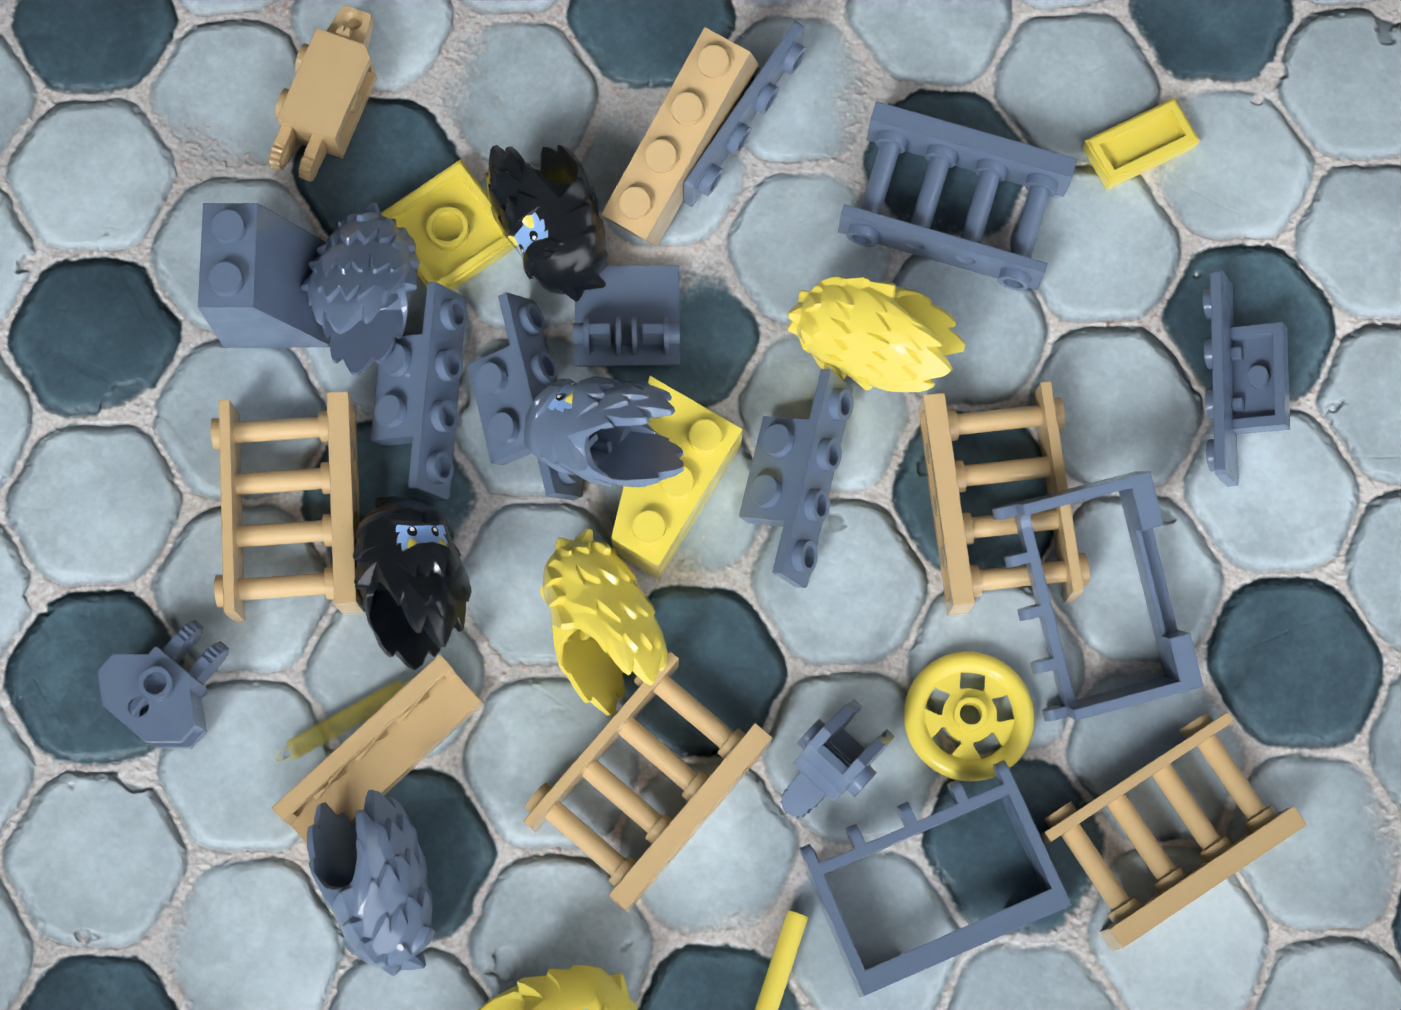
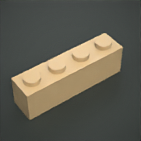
(679, 136)

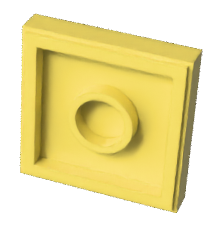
(451, 227)

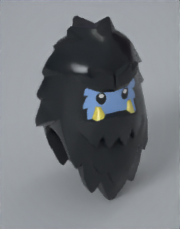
(549, 218)
(410, 578)

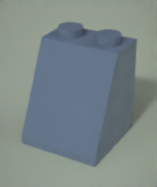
(254, 278)

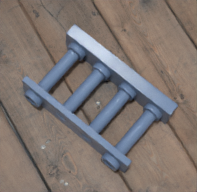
(993, 161)

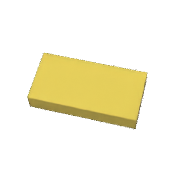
(1140, 144)

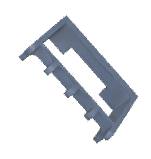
(1174, 646)
(957, 942)

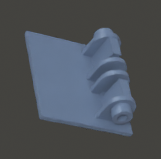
(630, 319)

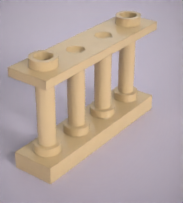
(338, 529)
(958, 529)
(664, 832)
(1219, 854)

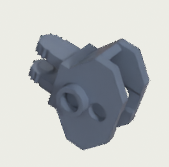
(157, 680)
(831, 763)

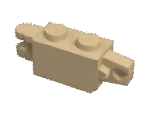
(326, 93)

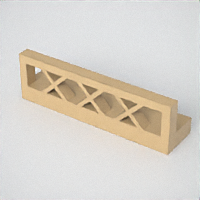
(383, 747)

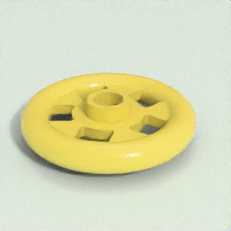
(999, 682)

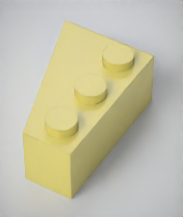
(659, 516)

